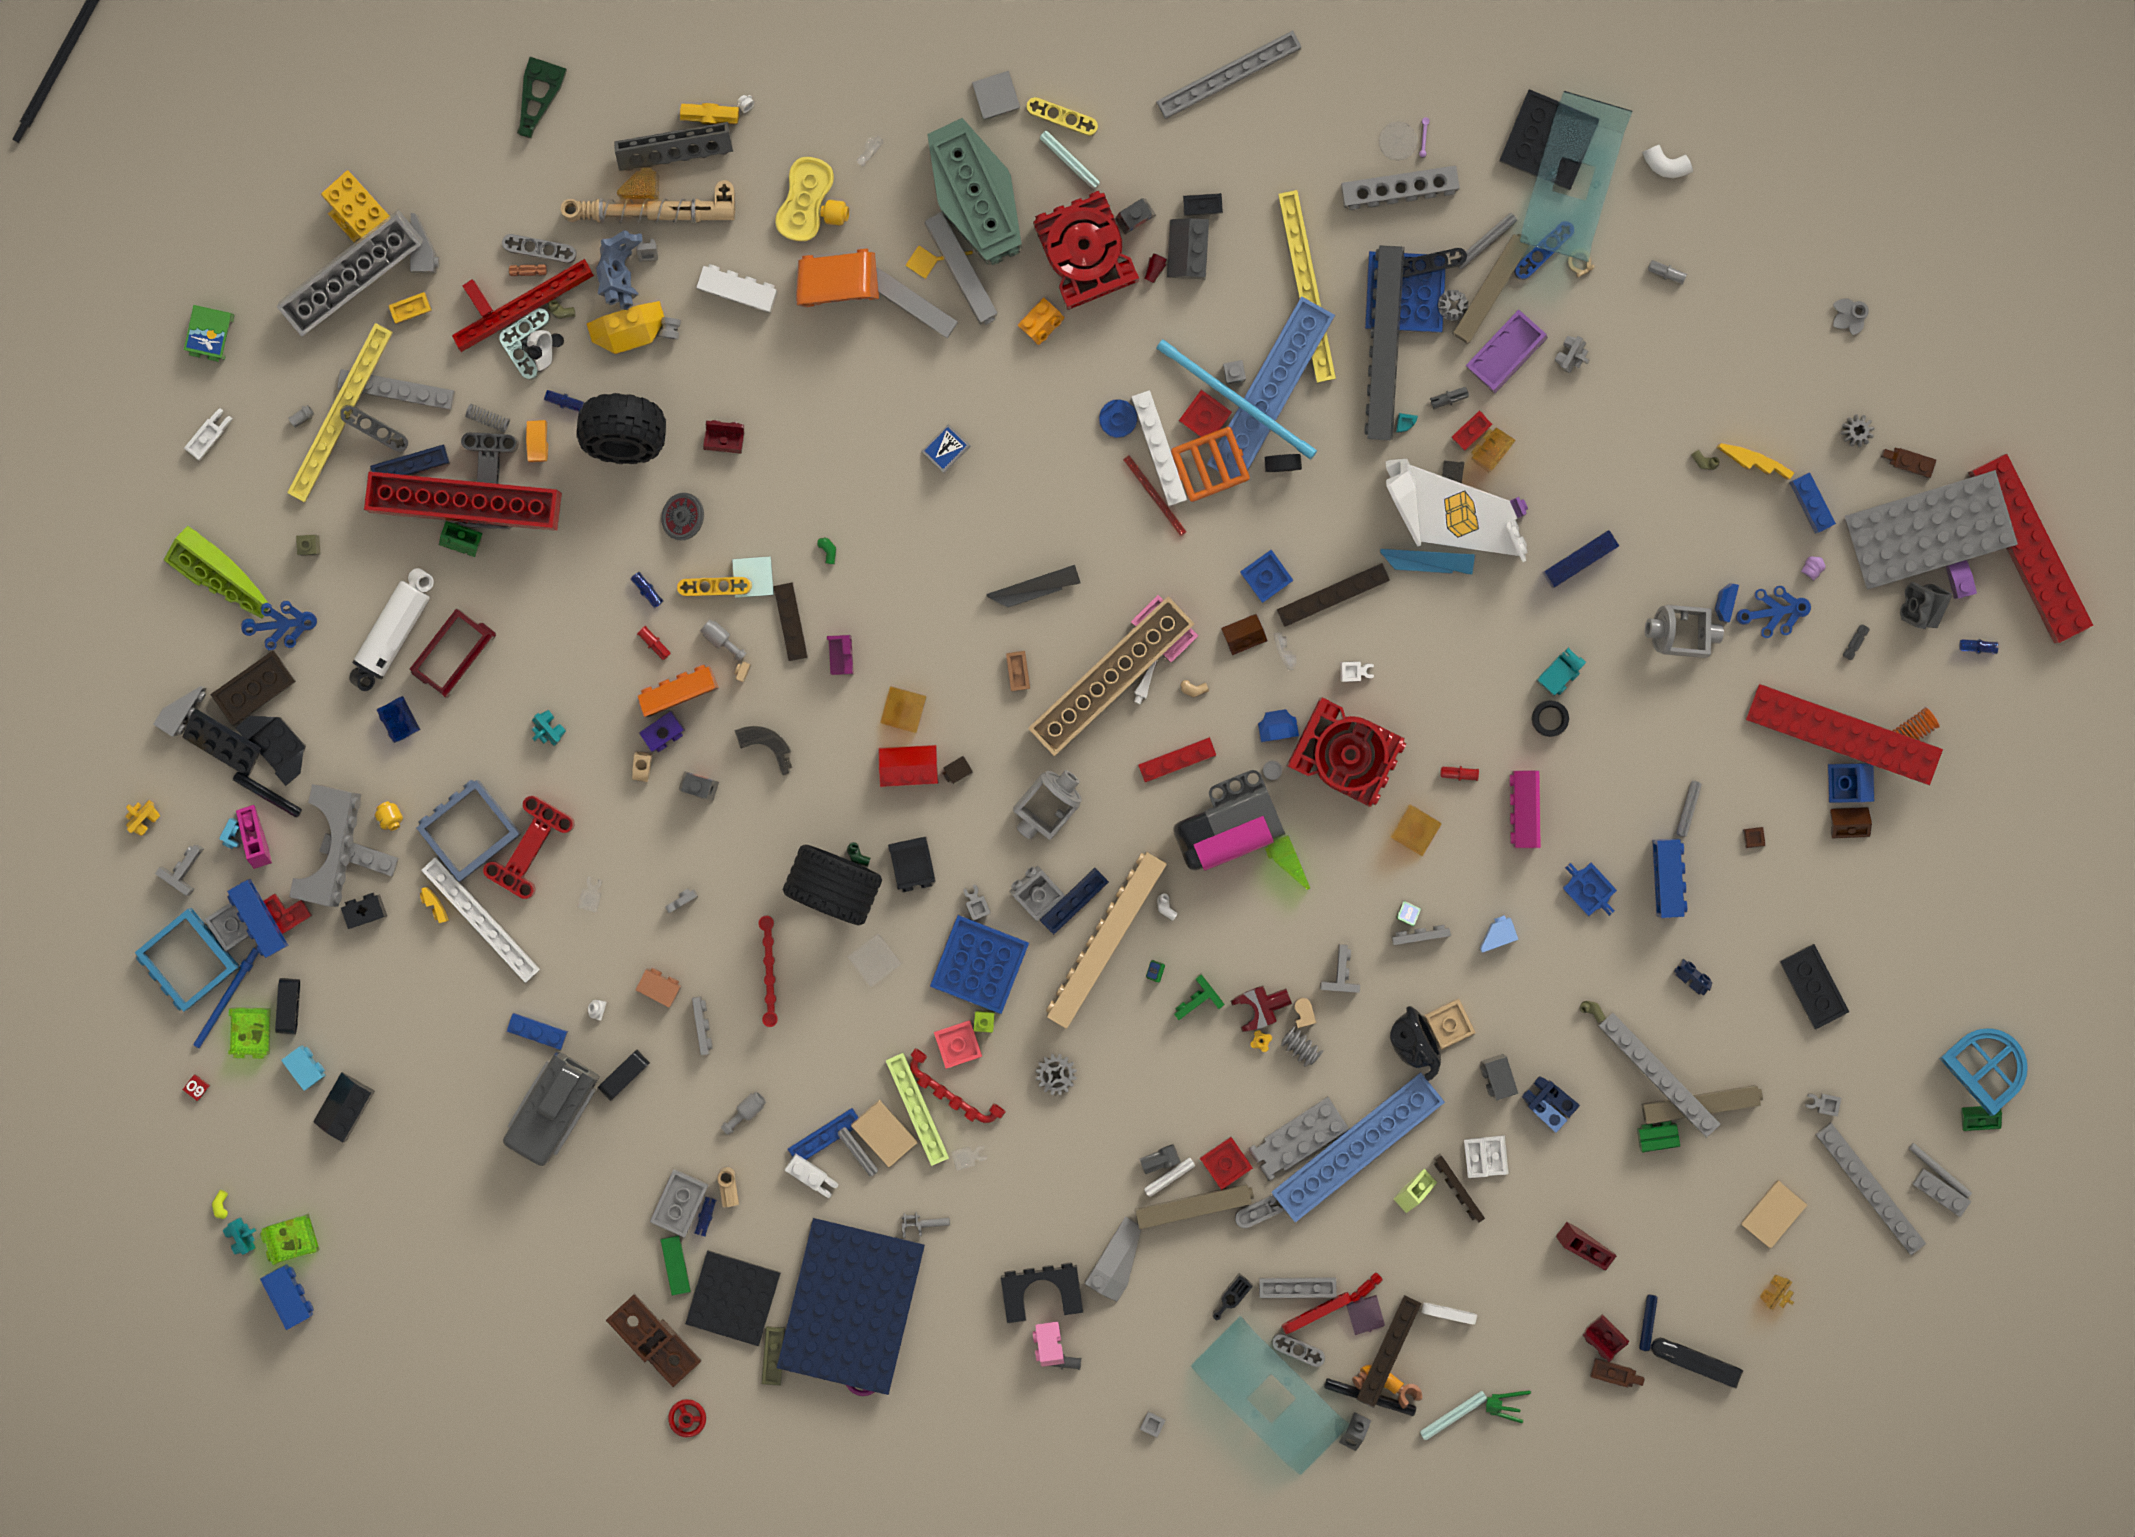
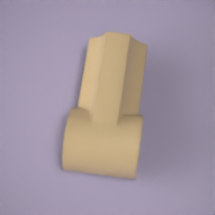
(728, 1188)

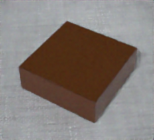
(1754, 837)

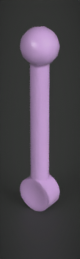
(1425, 121)

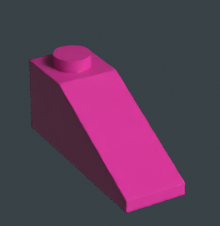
(253, 837)

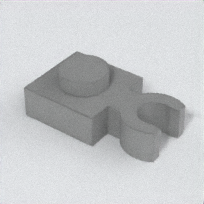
(685, 897)
(978, 905)
(1826, 1104)

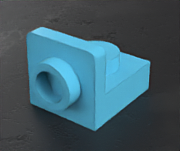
(230, 830)

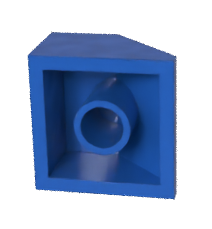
(1851, 782)

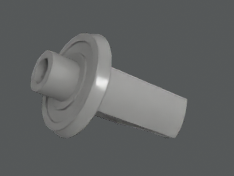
(1663, 630)
(1063, 788)

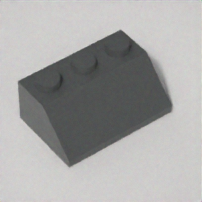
(1188, 248)

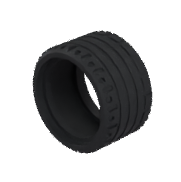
(832, 885)

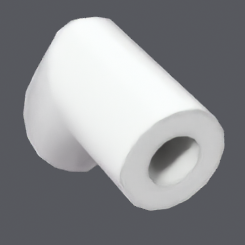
(1164, 908)

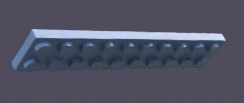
(1275, 381)
(1357, 1147)

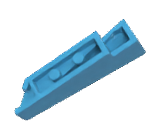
(1429, 561)

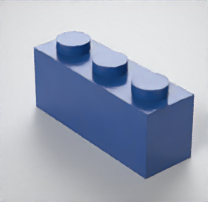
(1812, 502)

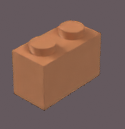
(659, 987)

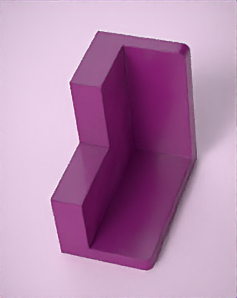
(840, 654)

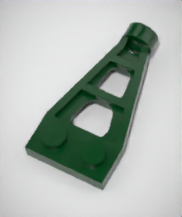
(546, 73)

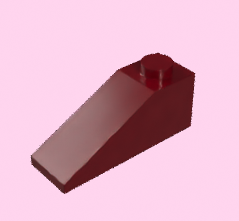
(1585, 1246)

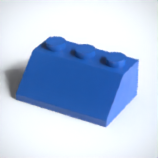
(287, 1296)

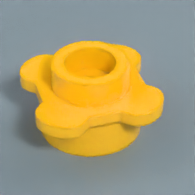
(1266, 1039)

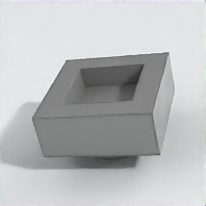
(1152, 1424)

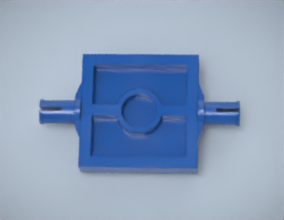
(1589, 889)

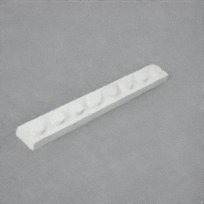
(480, 919)

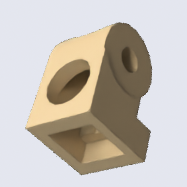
(641, 766)
(1305, 1012)

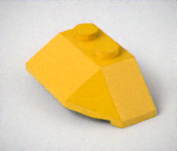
(627, 328)

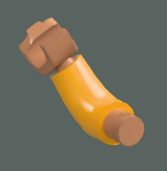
(1392, 1384)

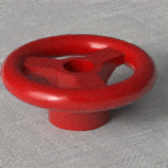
(679, 1431)

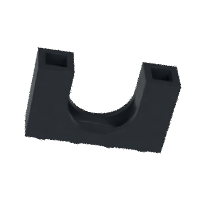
(1063, 1277)

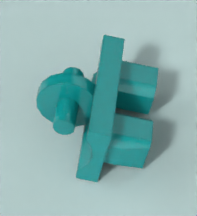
(544, 730)
(242, 1236)

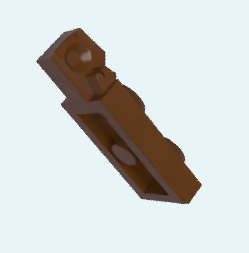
(1910, 461)
(1615, 1373)

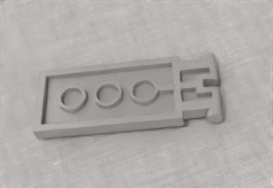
(1299, 1138)

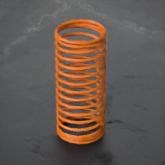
(1929, 719)

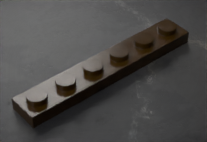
(1333, 594)
(1388, 1351)

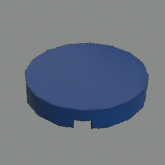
(1118, 418)

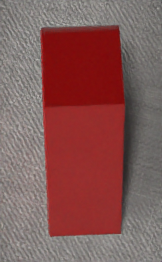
(477, 297)

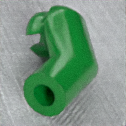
(829, 548)

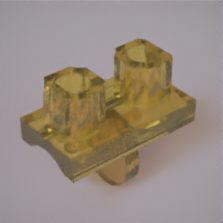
(1773, 1299)

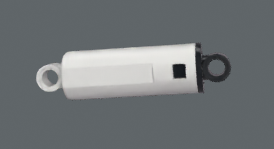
(391, 629)

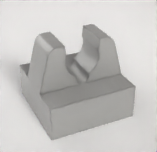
(647, 251)

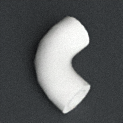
(1667, 167)

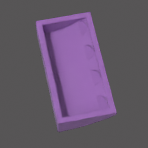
(1506, 351)

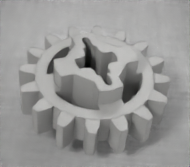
(1063, 1079)

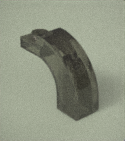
(761, 735)

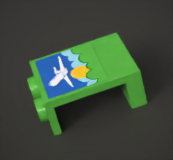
(207, 332)

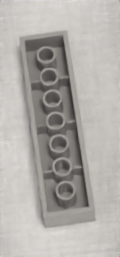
(350, 273)

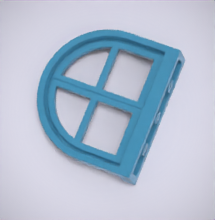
(1970, 1082)

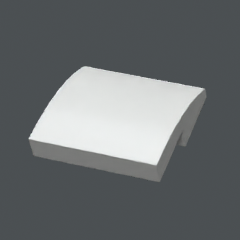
(1486, 1156)

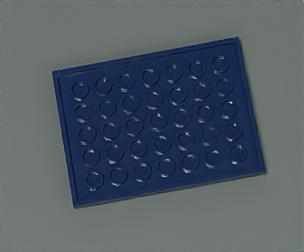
(850, 1306)

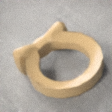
(1580, 272)

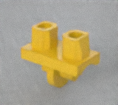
(135, 823)

